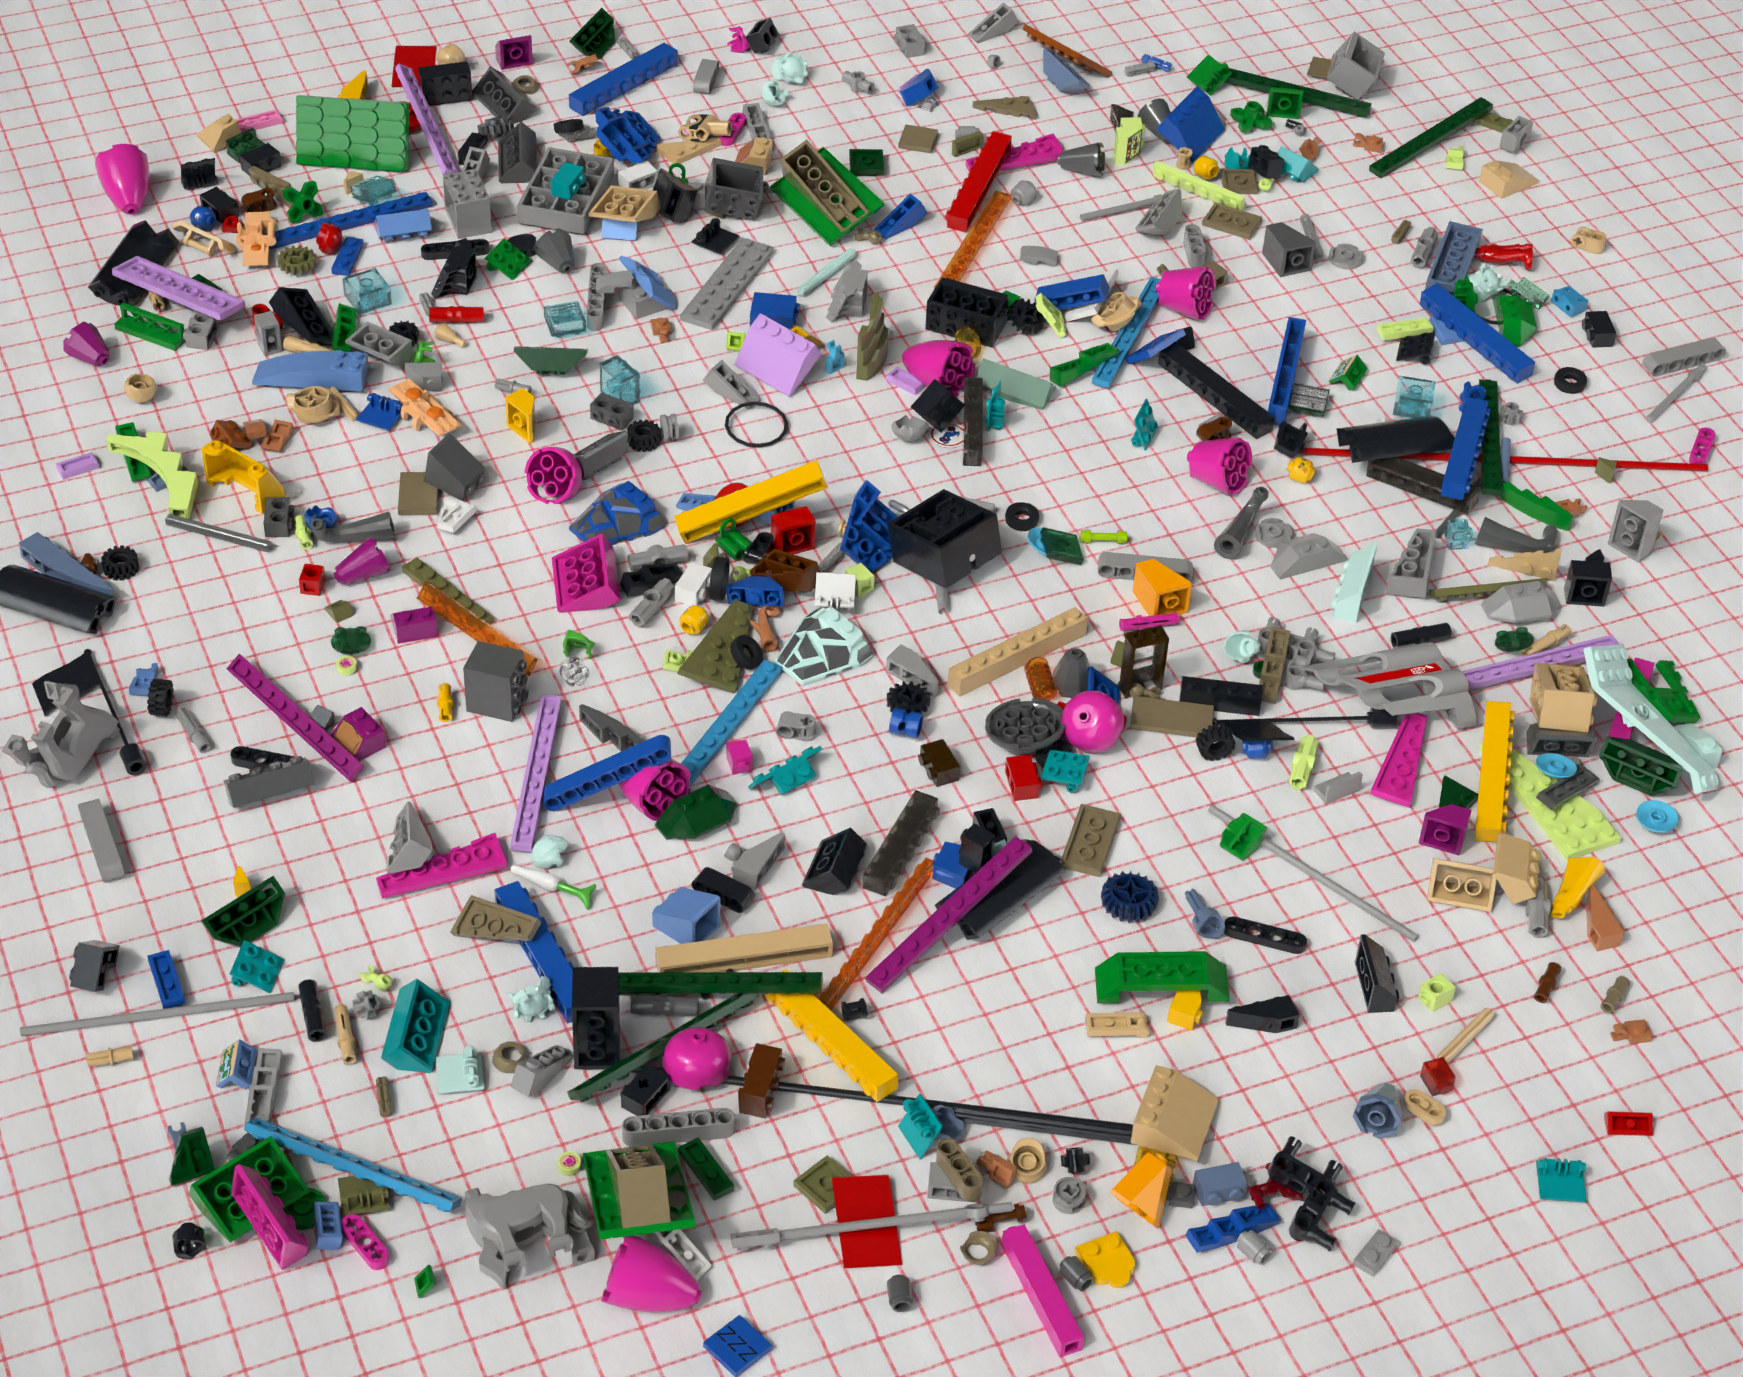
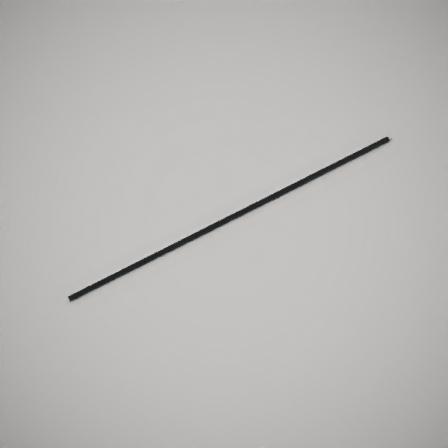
(898, 1100)

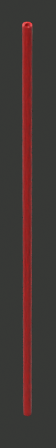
(1529, 460)

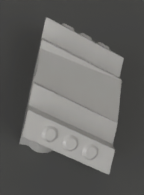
(849, 293)

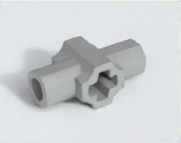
(857, 82)

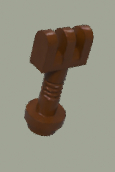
(987, 1226)

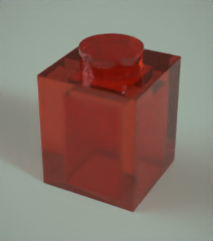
(1437, 1076)

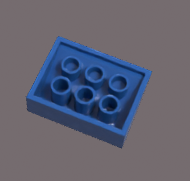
(1192, 123)

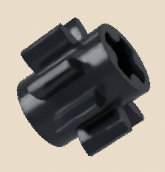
(1075, 1160)

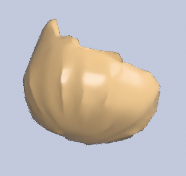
(450, 54)
(140, 388)

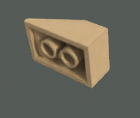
(1506, 178)

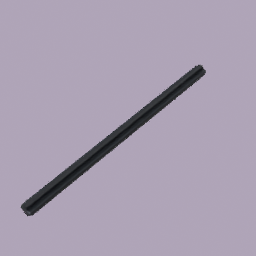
(1043, 1125)

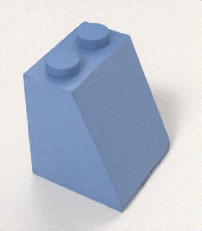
(688, 915)

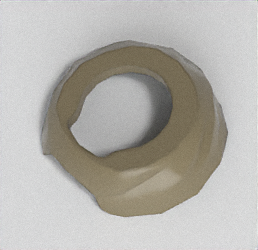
(533, 87)
(505, 1065)
(983, 1239)

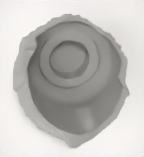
(910, 429)

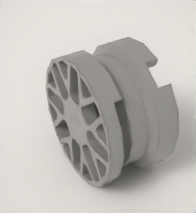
(669, 427)
(1064, 1200)

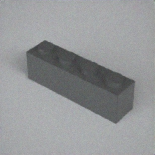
(269, 781)

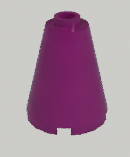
(362, 563)

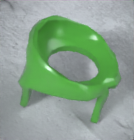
(418, 356)
(575, 639)

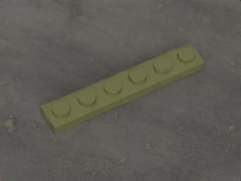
(421, 572)
(1477, 590)

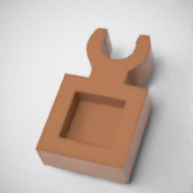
(1573, 507)

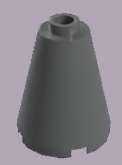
(1154, 115)
(1084, 159)

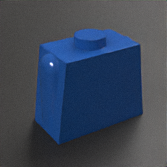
(947, 867)

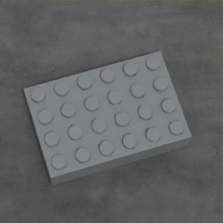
(544, 210)

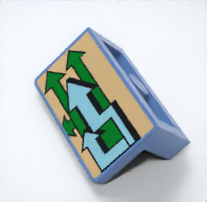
(237, 1065)

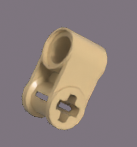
(1590, 240)

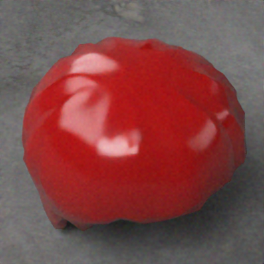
(329, 238)

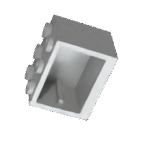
(1356, 66)
(467, 203)

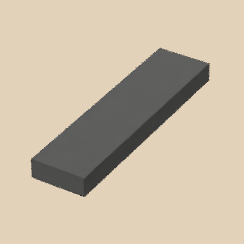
(1567, 788)

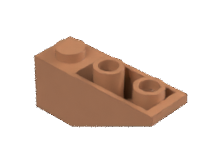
(1602, 926)

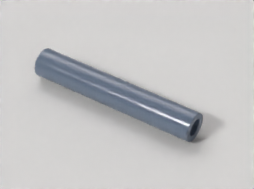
(1505, 459)

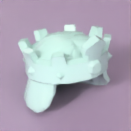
(790, 68)
(1487, 282)
(533, 1000)

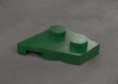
(1456, 794)
(191, 1157)

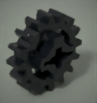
(1025, 316)
(908, 697)

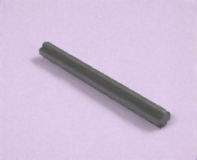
(219, 533)

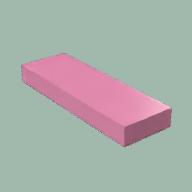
(260, 120)

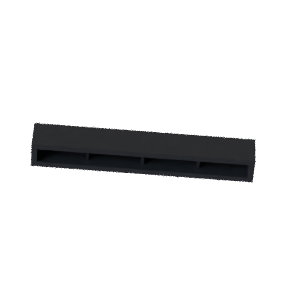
(1216, 390)

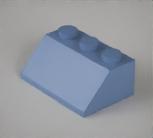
(403, 224)

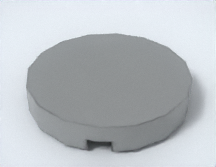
(1346, 256)
(1272, 532)

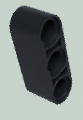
(732, 893)

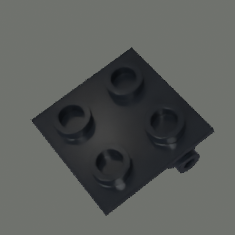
(198, 171)
(714, 237)
(1416, 346)

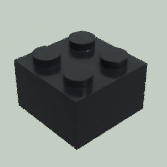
(937, 406)
(1588, 583)

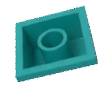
(1296, 165)

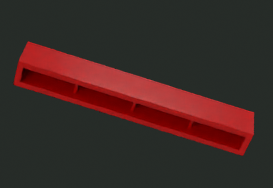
(978, 181)

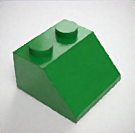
(1284, 103)

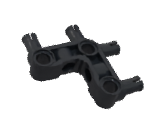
(1307, 1182)

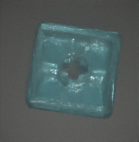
(373, 189)
(565, 319)

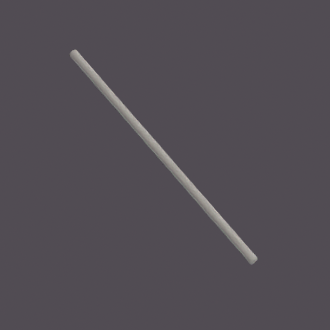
(1325, 880)
(155, 1014)

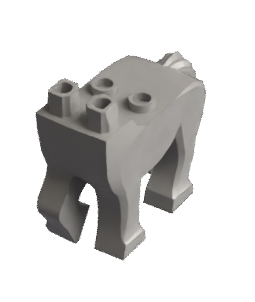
(67, 742)
(521, 1217)

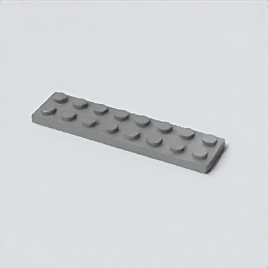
(726, 283)

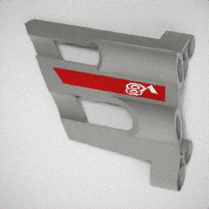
(1405, 665)

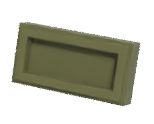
(967, 143)

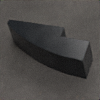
(638, 582)

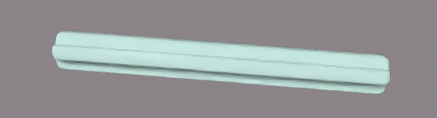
(826, 272)

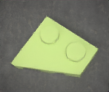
(1051, 314)

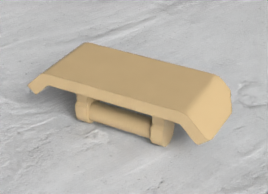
(224, 245)

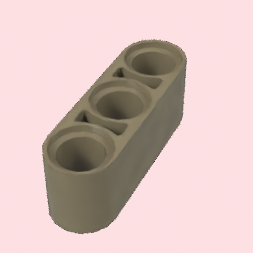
(959, 1169)

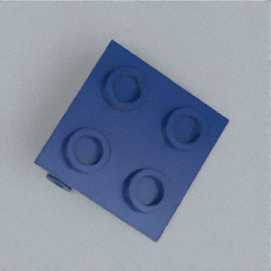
(380, 411)

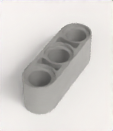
(706, 76)
(1194, 245)

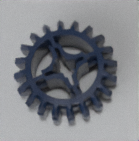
(1129, 896)

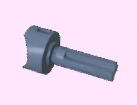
(1205, 918)

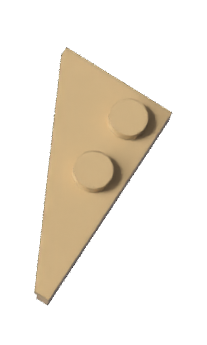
(1534, 564)

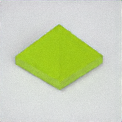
(735, 340)

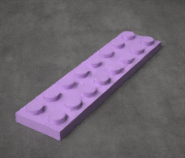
(178, 288)

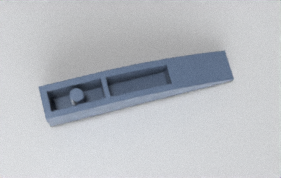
(56, 563)

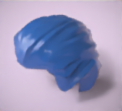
(326, 514)

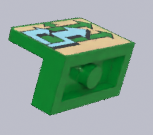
(1350, 372)

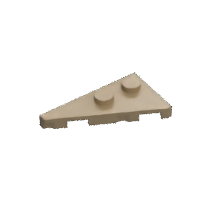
(683, 151)

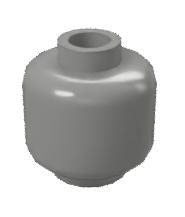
(1023, 193)

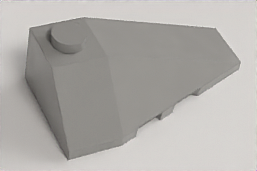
(411, 842)

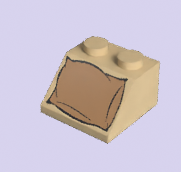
(757, 153)

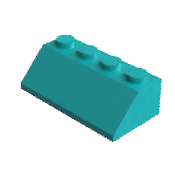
(415, 1028)

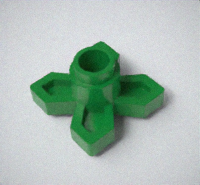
(1251, 116)
(302, 201)

